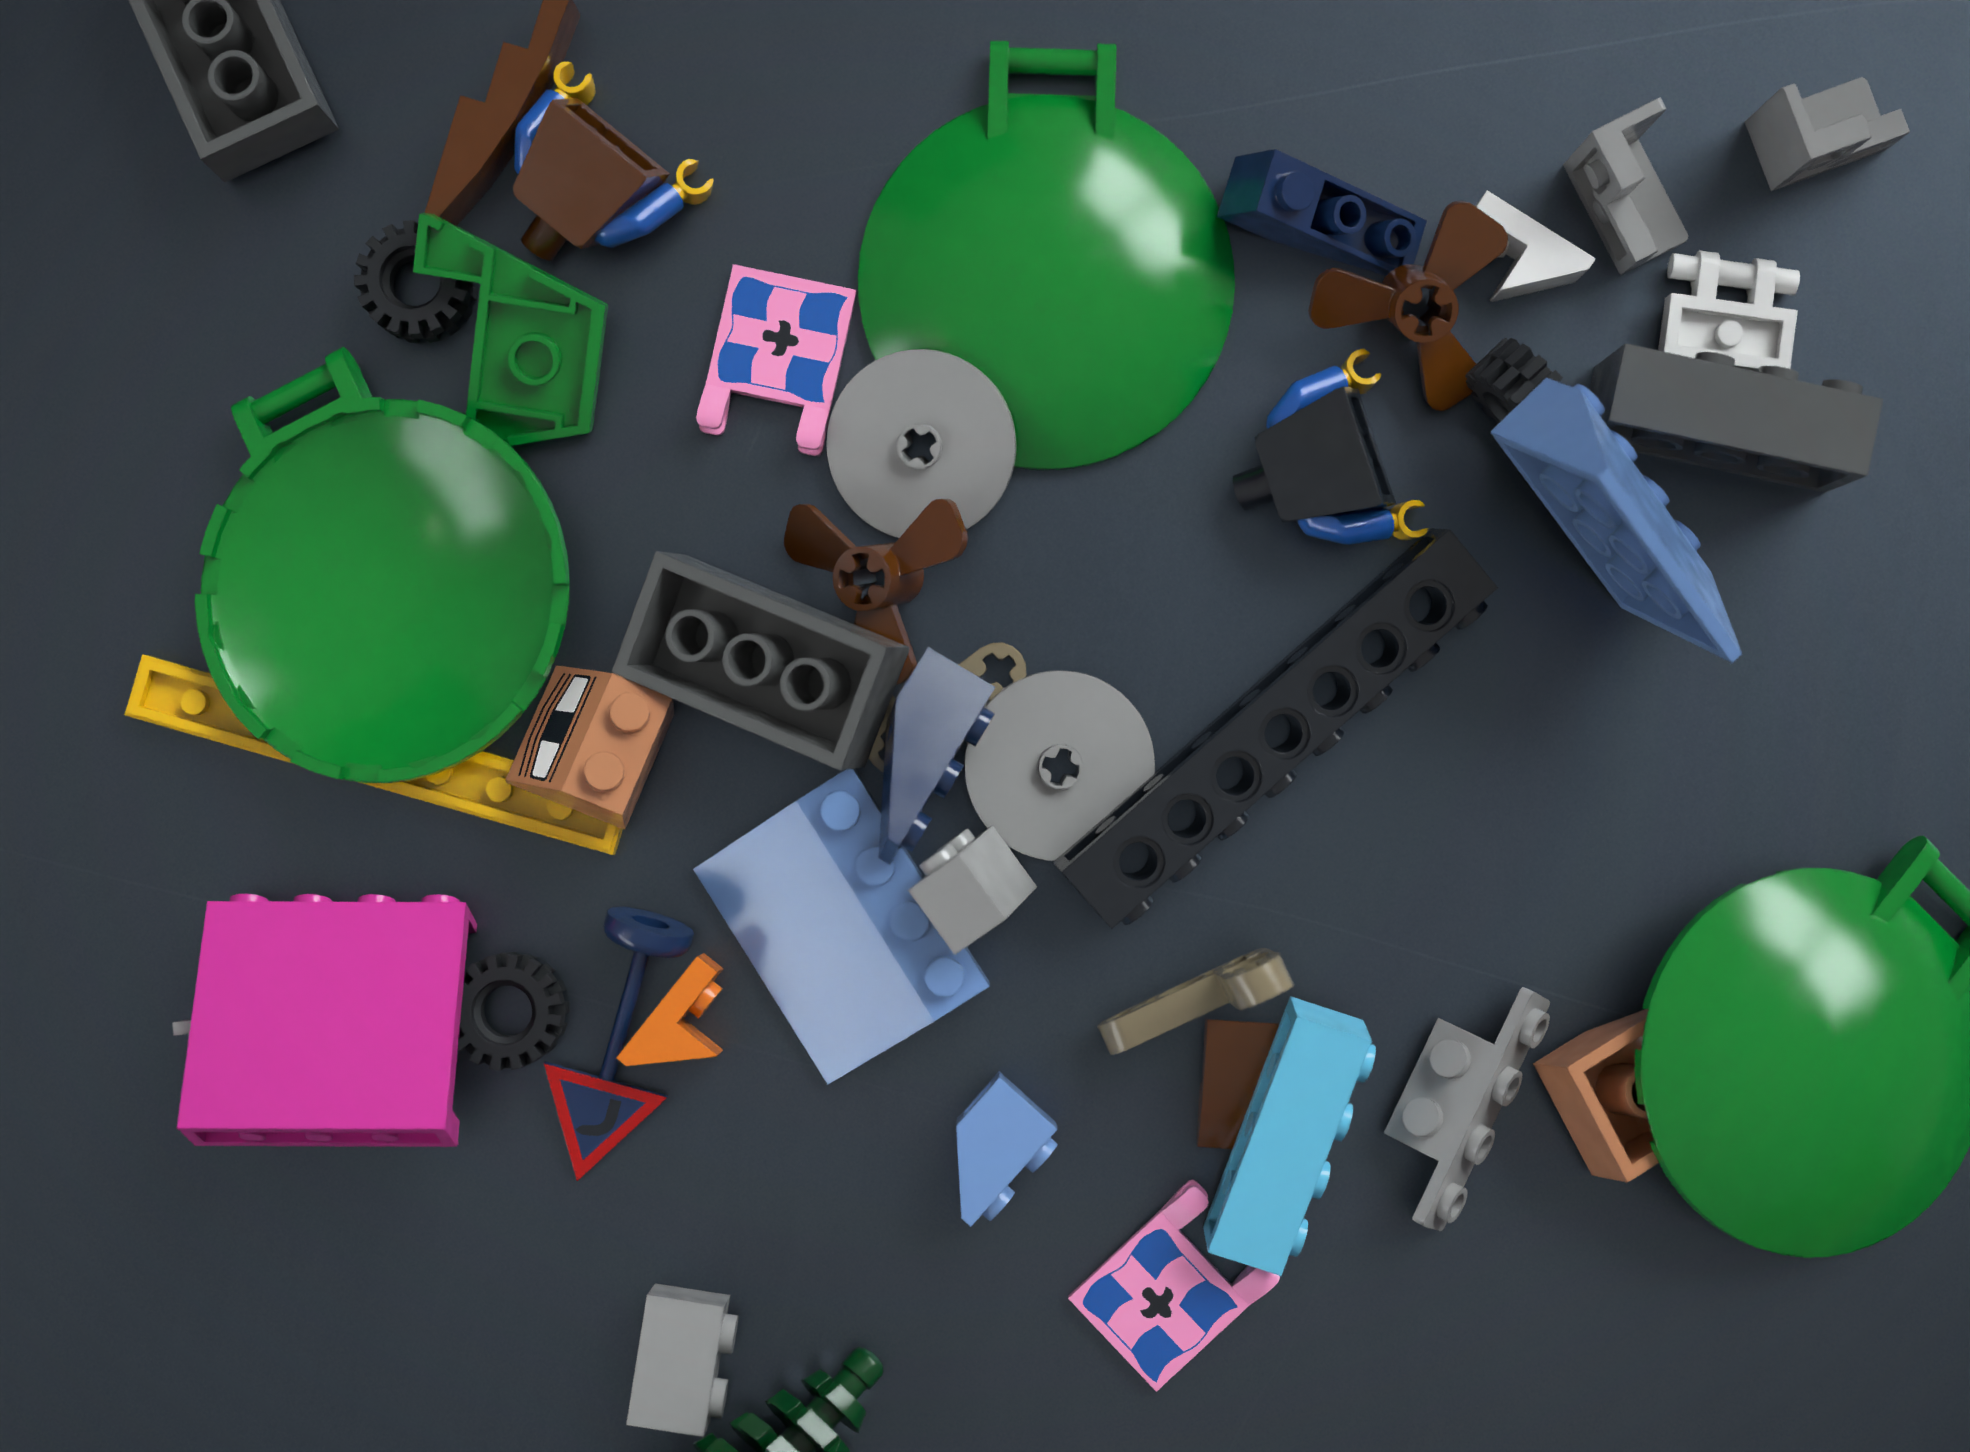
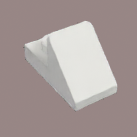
(1539, 254)

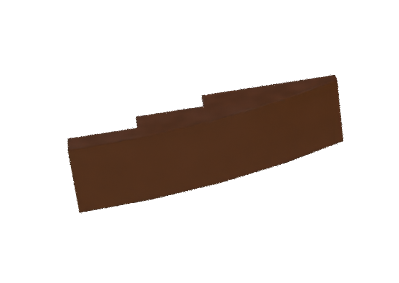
(484, 132)

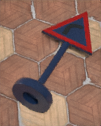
(595, 1108)

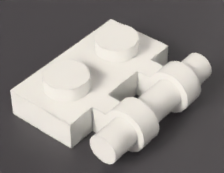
(1748, 331)

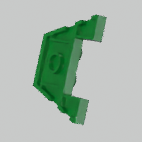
(532, 338)

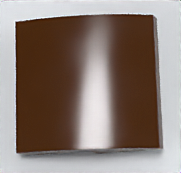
(1231, 1070)

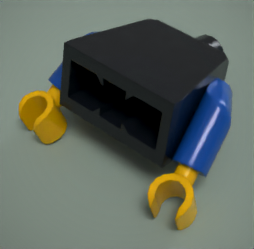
(1326, 462)

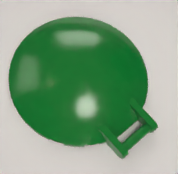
(1056, 260)
(379, 582)
(1813, 1055)

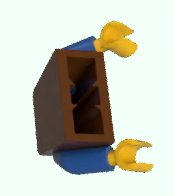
(588, 176)

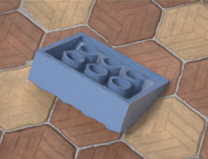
(1615, 514)
(838, 927)

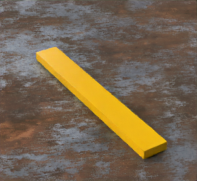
(192, 704)

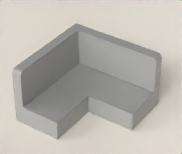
(1821, 131)
(1624, 190)

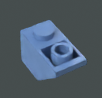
(994, 1142)

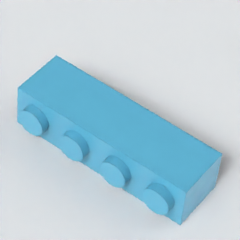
(1288, 1135)

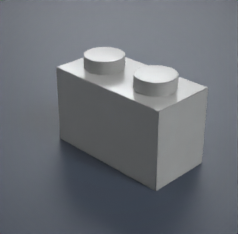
(971, 886)
(680, 1360)

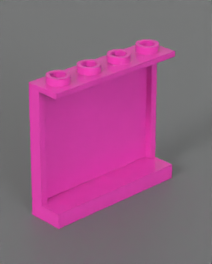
(326, 1023)

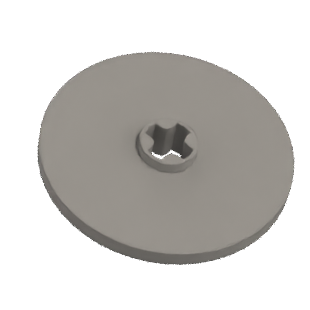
(931, 395)
(1034, 721)

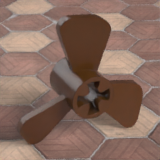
(1460, 248)
(930, 540)

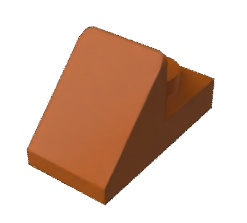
(665, 1032)

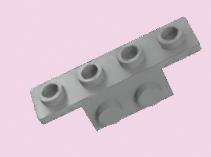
(1457, 1098)

